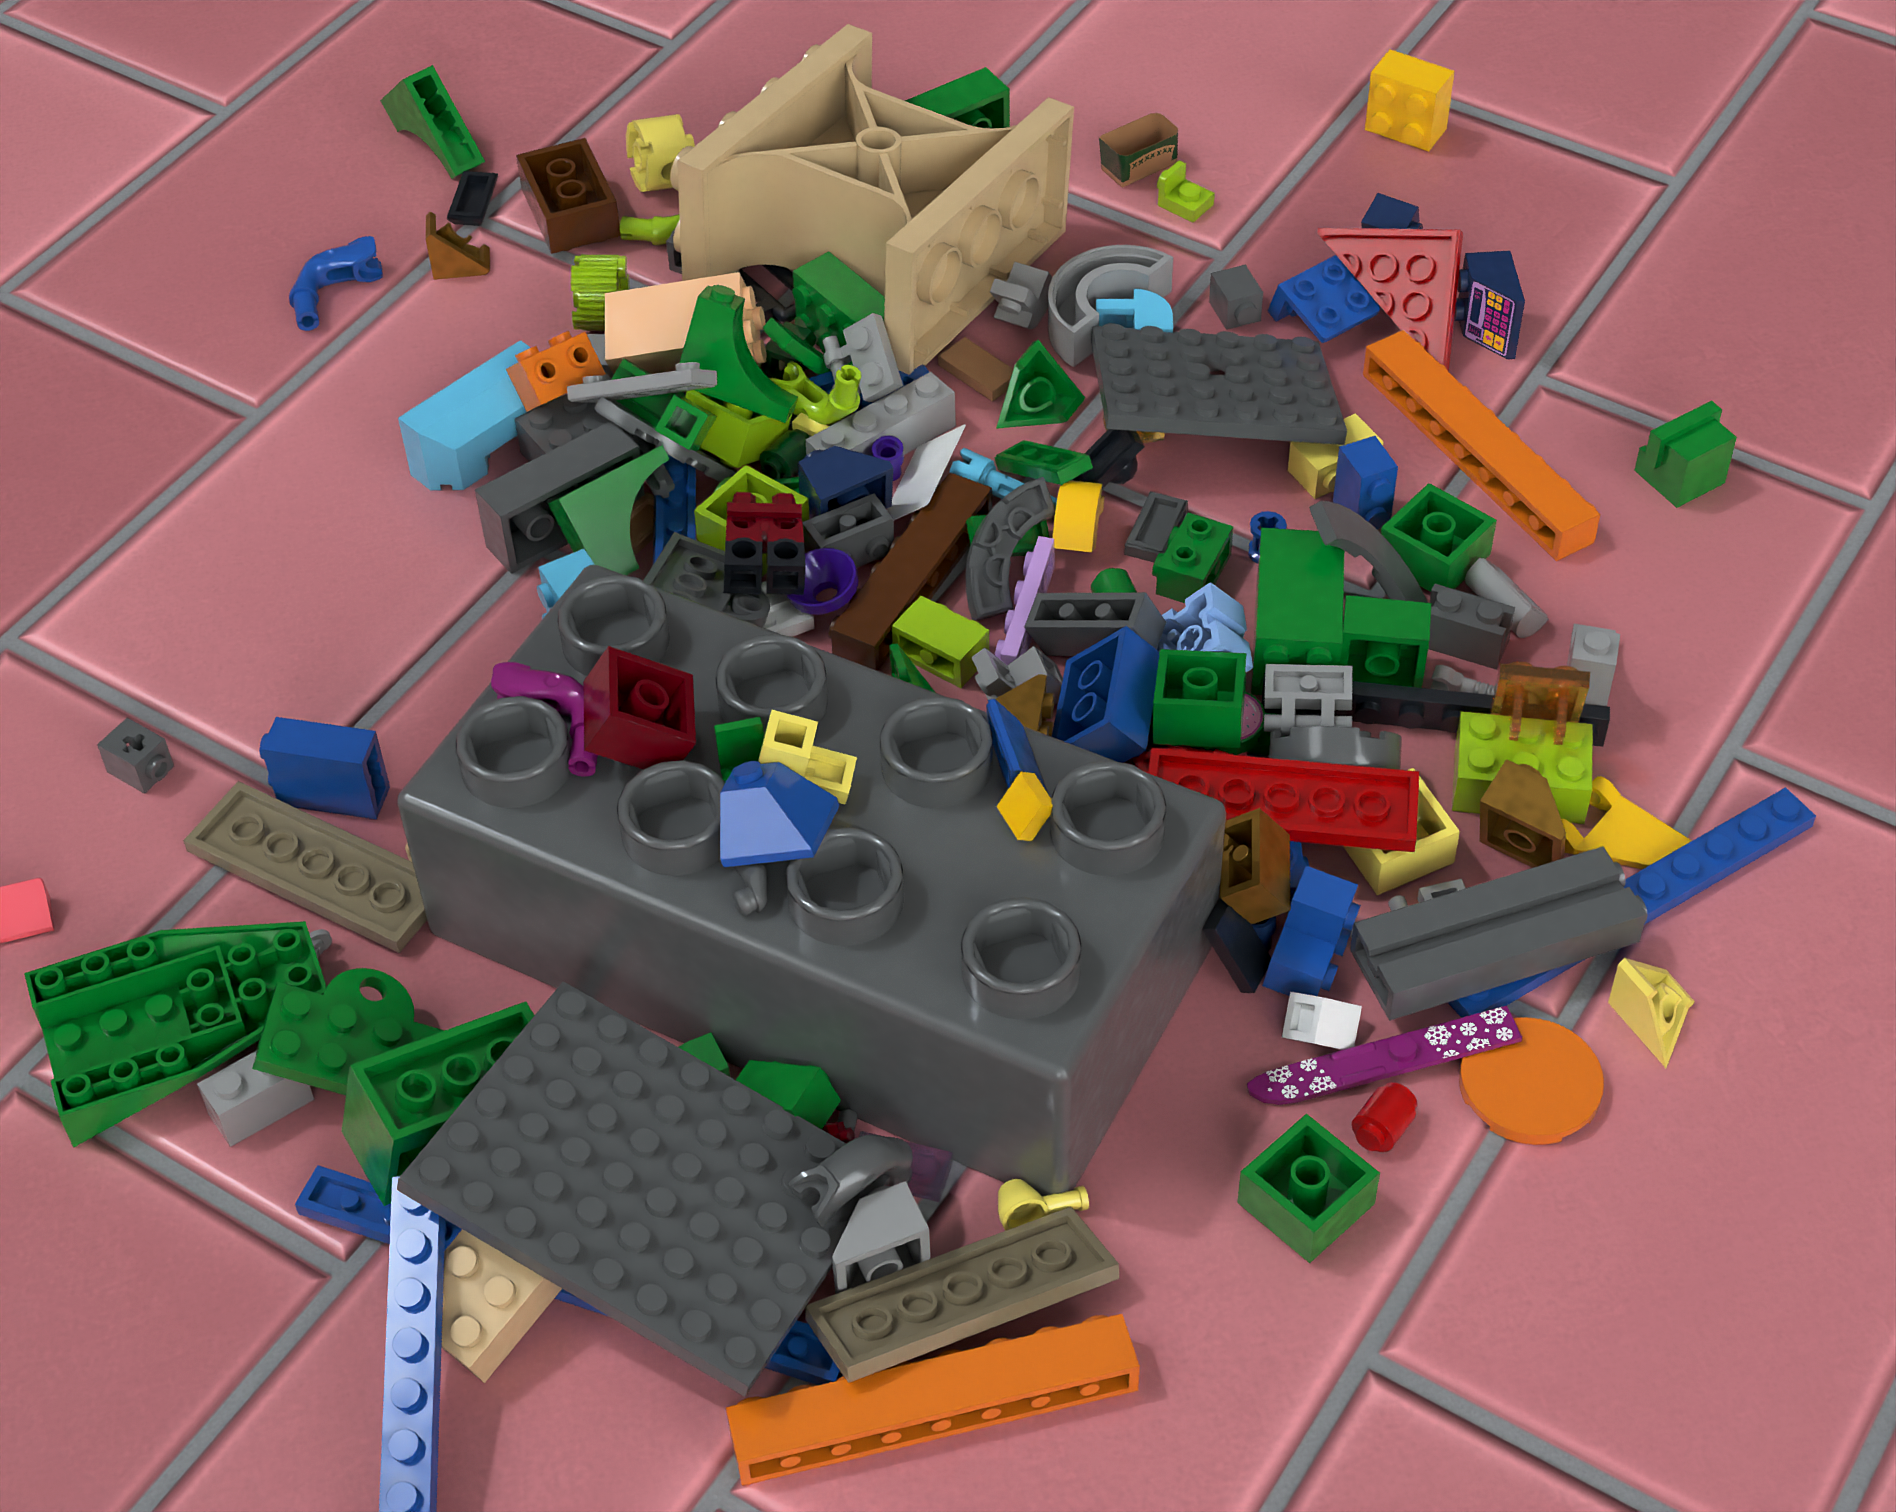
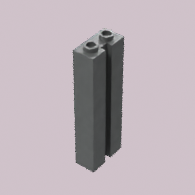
(1497, 932)

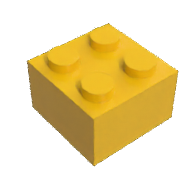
(1409, 100)

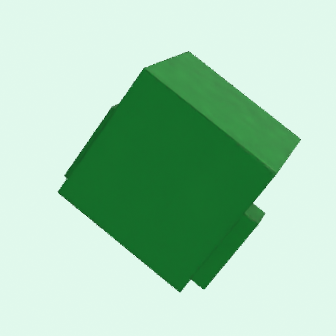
(1687, 455)

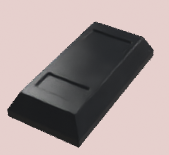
(472, 198)

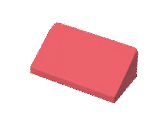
(24, 910)

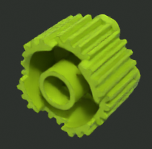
(590, 280)

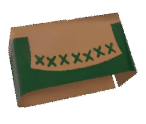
(1139, 149)

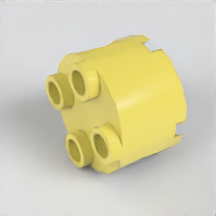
(654, 148)

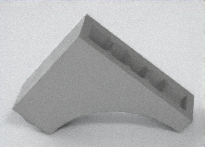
(1595, 652)

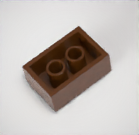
(568, 195)

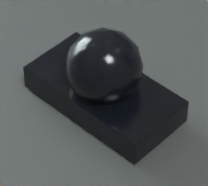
(1113, 458)

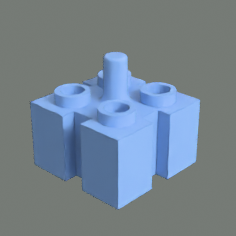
(1207, 623)

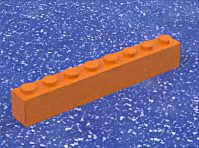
(1481, 445)
(932, 1398)

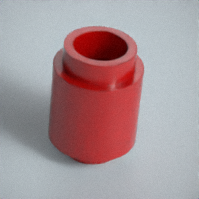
(1384, 1117)

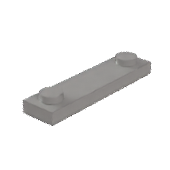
(685, 378)

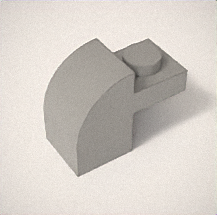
(1023, 296)
(998, 678)

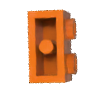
(546, 374)

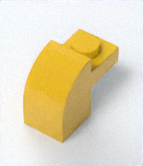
(1077, 516)

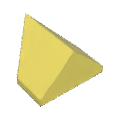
(1650, 1005)

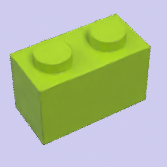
(940, 640)

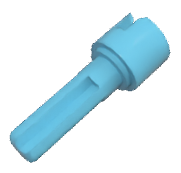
(984, 471)

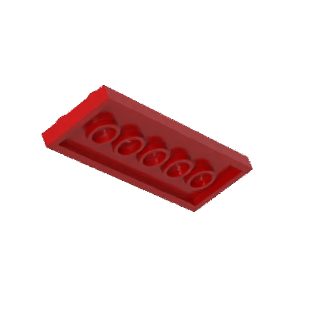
(1304, 797)

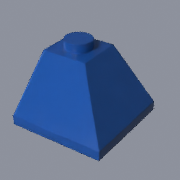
(771, 815)

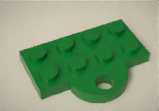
(320, 1035)

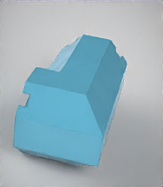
(463, 424)

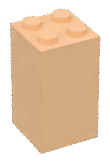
(653, 322)

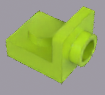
(1182, 195)

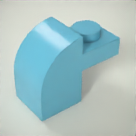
(1141, 311)

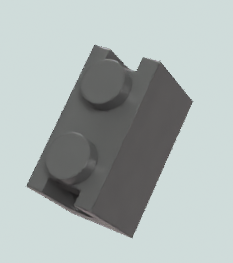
(1469, 626)

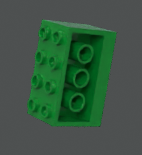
(411, 1091)

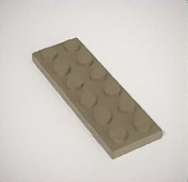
(312, 865)
(960, 1293)

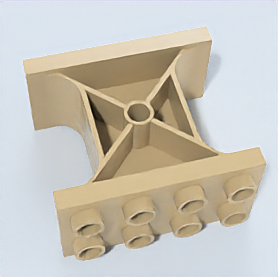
(882, 186)

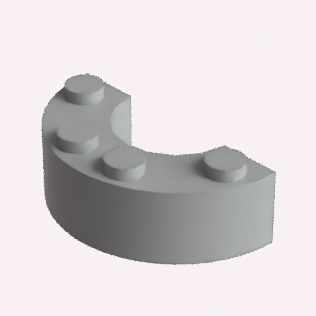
(1094, 275)

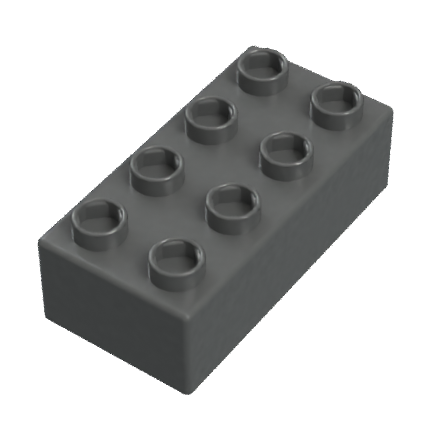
(920, 957)

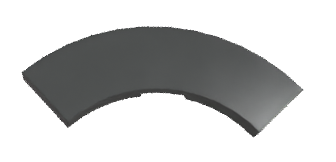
(637, 425)
(1355, 535)
(993, 545)

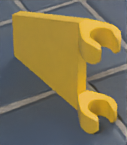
(1625, 831)

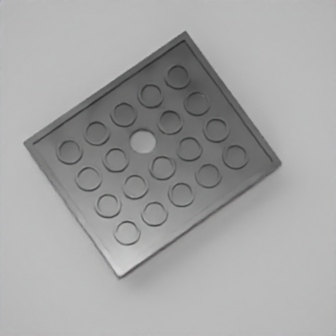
(1165, 385)

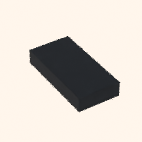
(1237, 946)

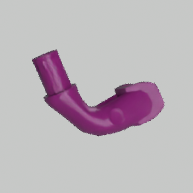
(559, 692)

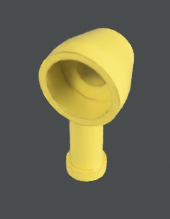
(1022, 1203)

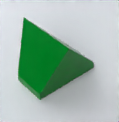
(1038, 391)

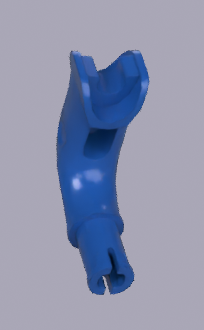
(331, 267)

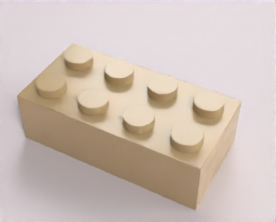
(488, 1303)

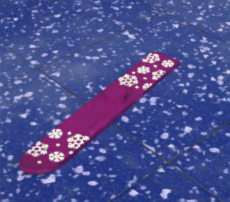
(1386, 1058)

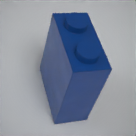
(325, 767)

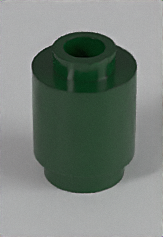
(782, 456)

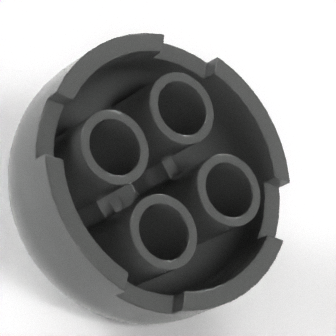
(1337, 746)

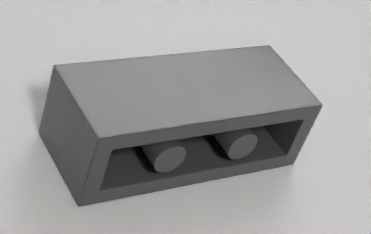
(1075, 621)

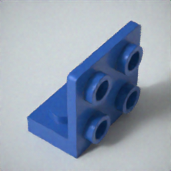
(1325, 299)

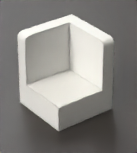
(1321, 1021)

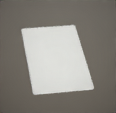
(924, 473)

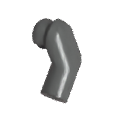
(755, 894)

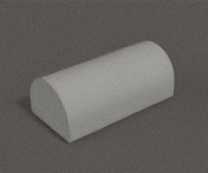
(1493, 584)

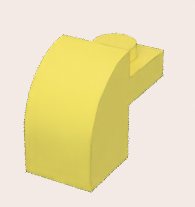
(791, 741)

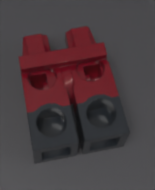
(767, 530)

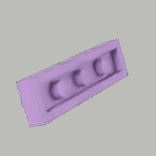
(1038, 573)

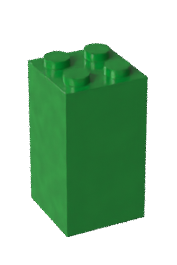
(1297, 602)

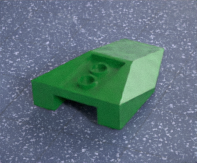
(159, 1013)

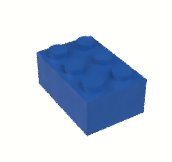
(1109, 697)

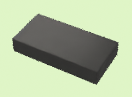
(1154, 526)

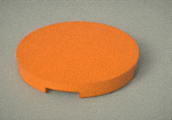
(1535, 1086)

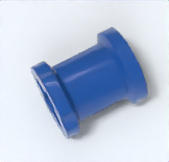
(1263, 520)

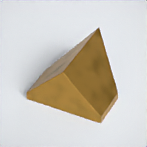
(451, 254)

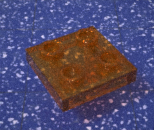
(1540, 694)

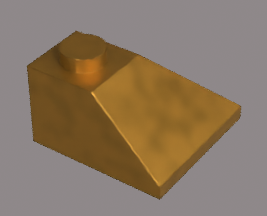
(1522, 816)

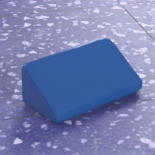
(1010, 743)

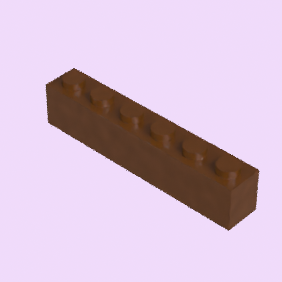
(912, 568)

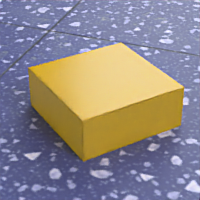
(1025, 806)

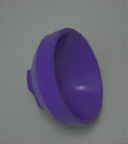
(826, 570)

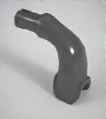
(851, 1170)

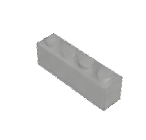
(910, 414)

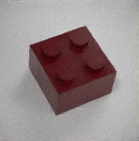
(638, 710)

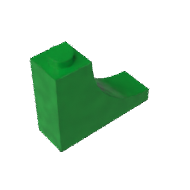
(427, 110)
(720, 345)
(600, 513)

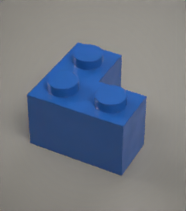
(1312, 933)

